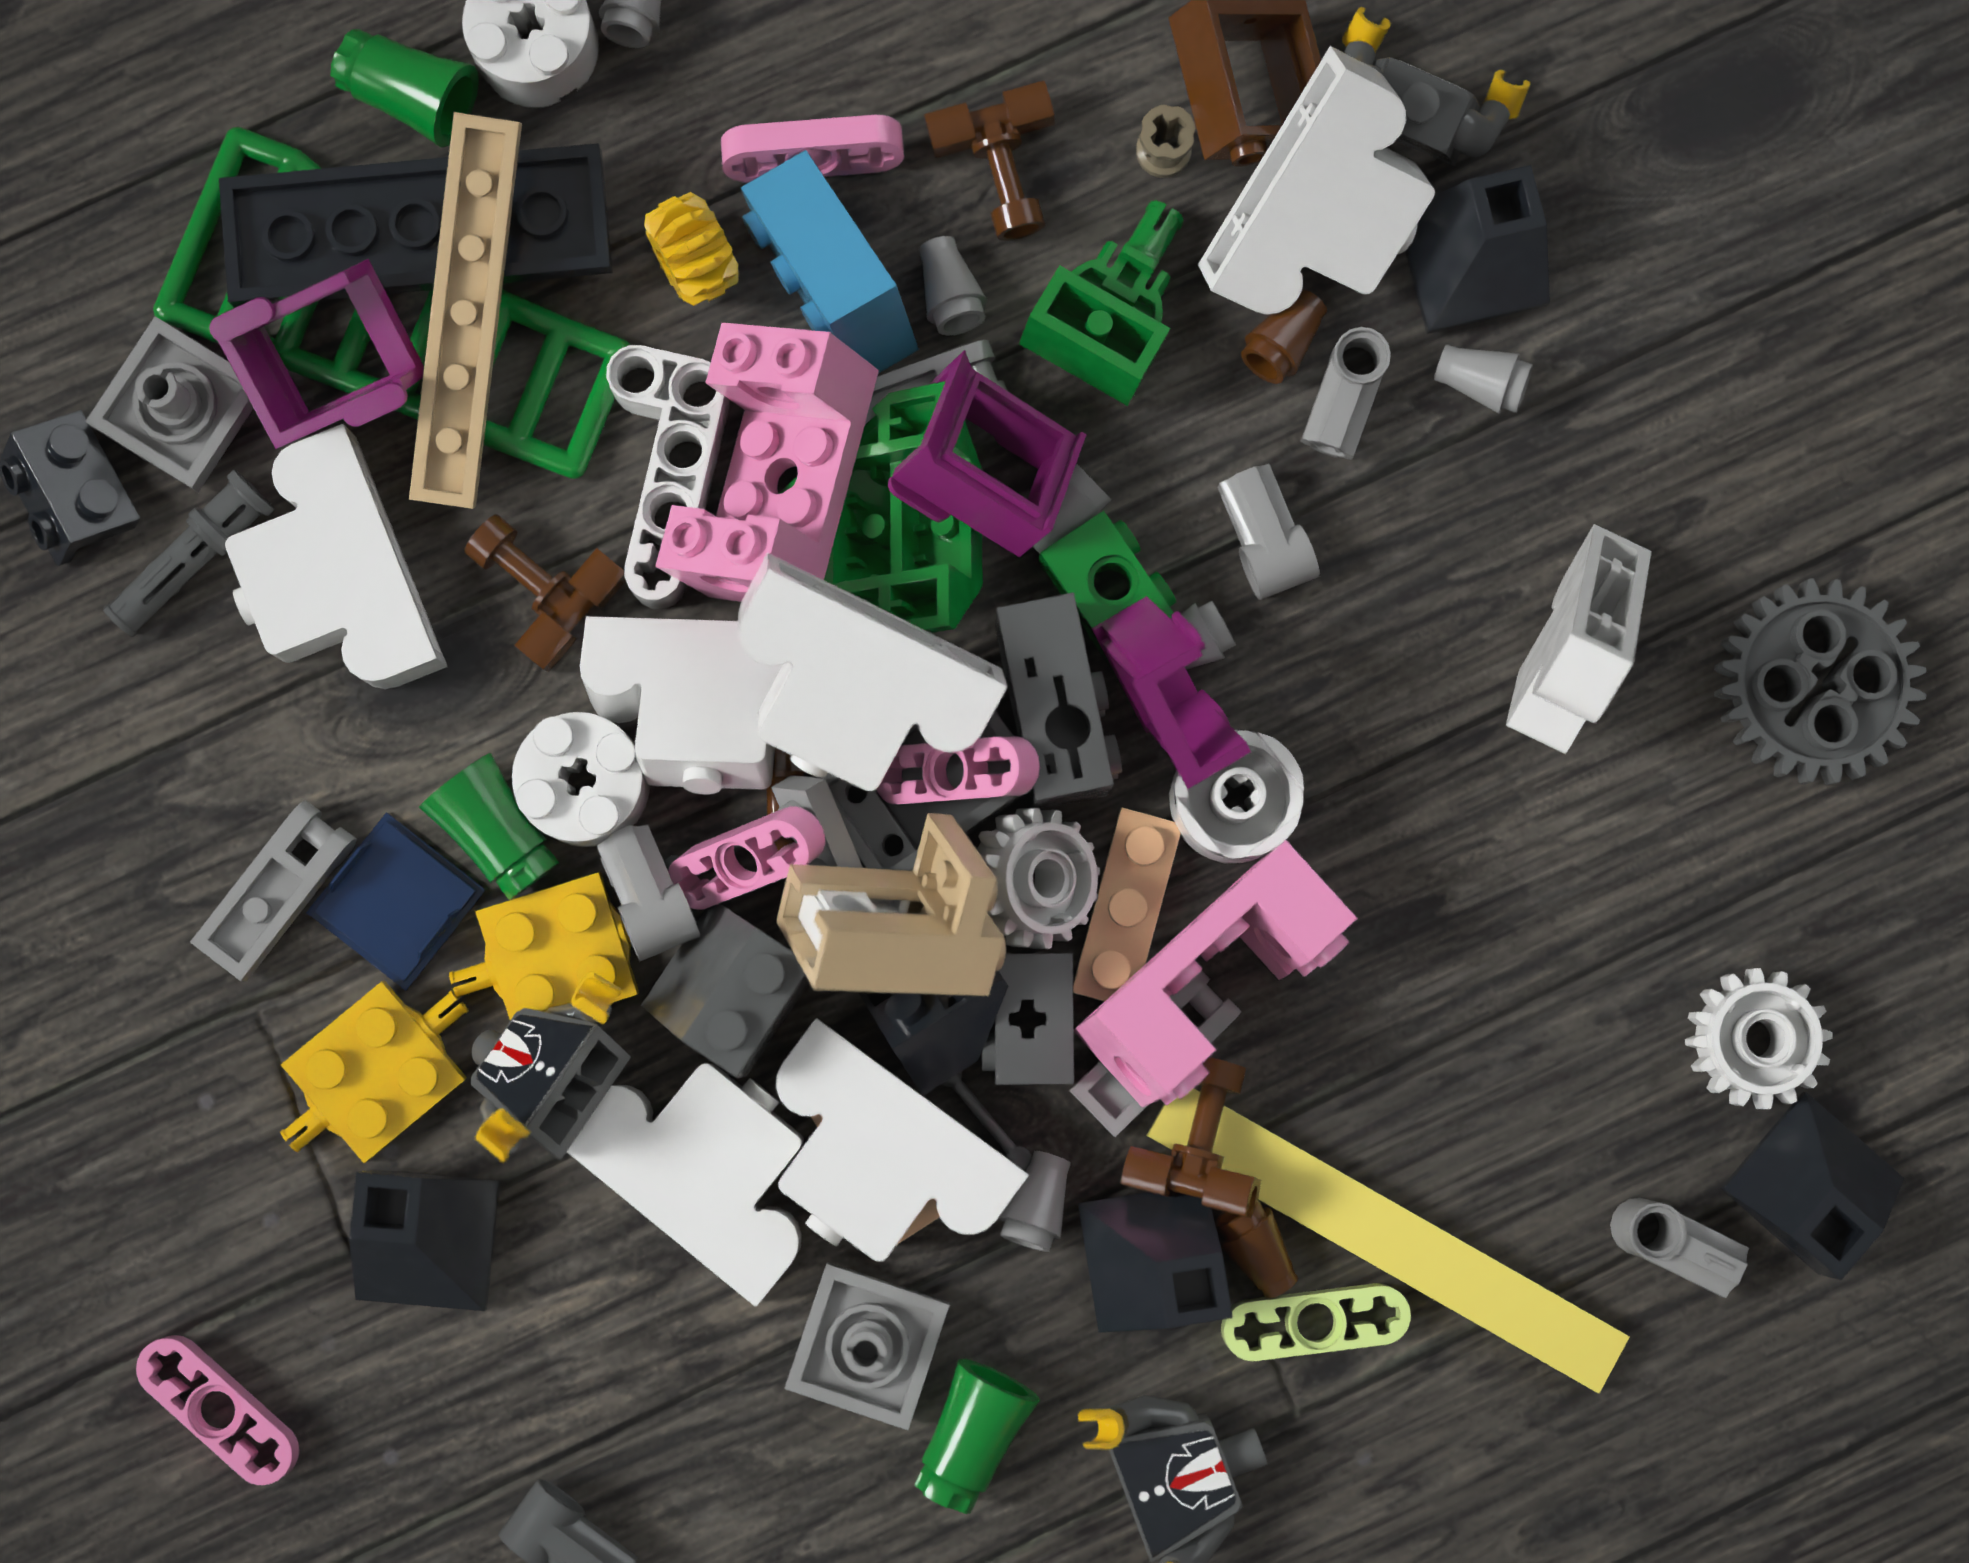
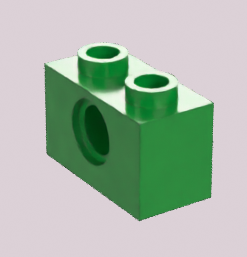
(1099, 548)

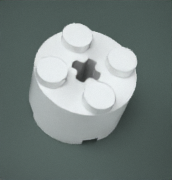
(535, 68)
(562, 747)
(1272, 805)

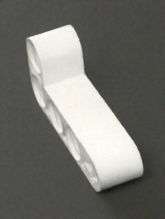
(664, 481)

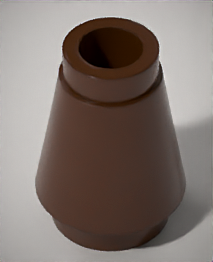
(1283, 338)
(1257, 1250)

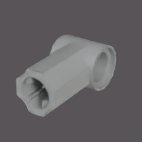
(1346, 397)
(1273, 548)
(651, 905)
(1681, 1246)

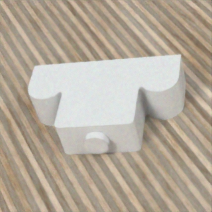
(1322, 195)
(333, 569)
(1584, 643)
(856, 677)
(691, 698)
(882, 1151)
(702, 1172)

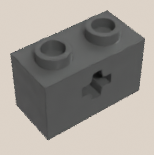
(1050, 1054)

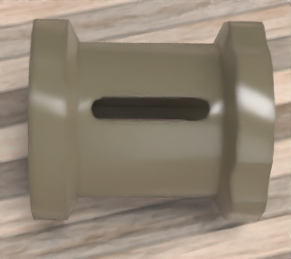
(1165, 122)

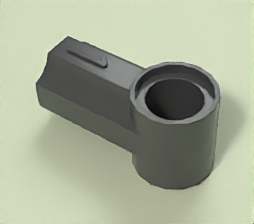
(553, 1530)

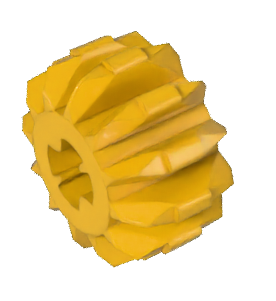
(691, 248)

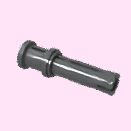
(207, 532)

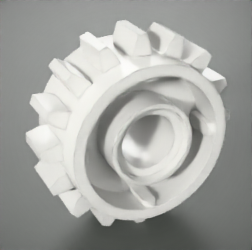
(1063, 876)
(1793, 1032)

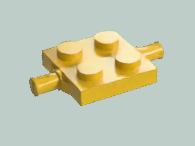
(548, 944)
(373, 1071)

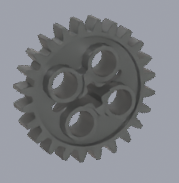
(1861, 718)

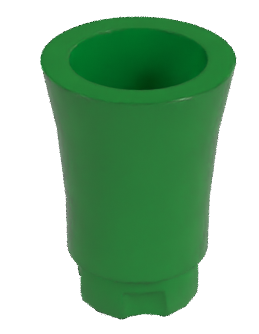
(405, 83)
(490, 828)
(973, 1434)

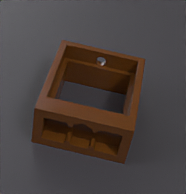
(1200, 43)

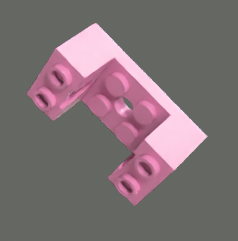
(803, 409)
(1280, 914)

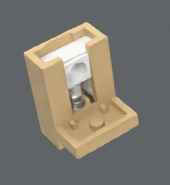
(898, 926)

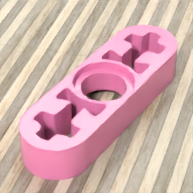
(834, 144)
(976, 780)
(759, 840)
(192, 1366)

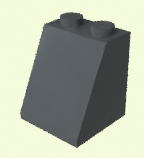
(727, 990)

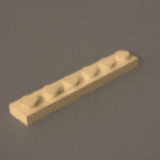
(465, 310)

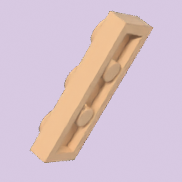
(1126, 903)

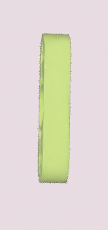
(1365, 1331)

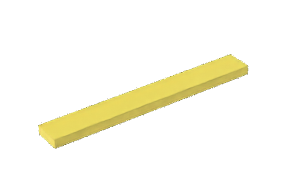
(1406, 1246)

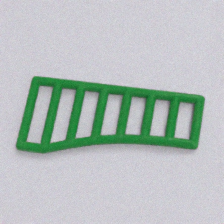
(343, 370)

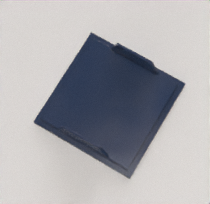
(396, 901)

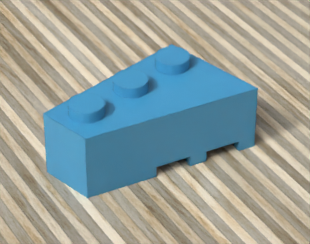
(827, 261)

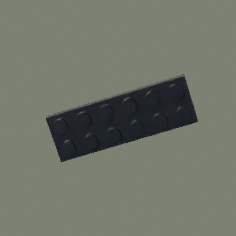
(316, 222)

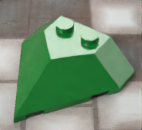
(888, 548)

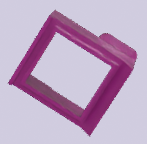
(271, 386)
(946, 485)
(1150, 663)

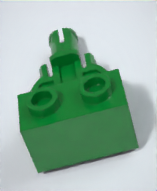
(1103, 318)

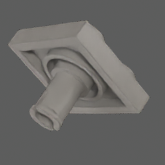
(173, 405)
(867, 1346)

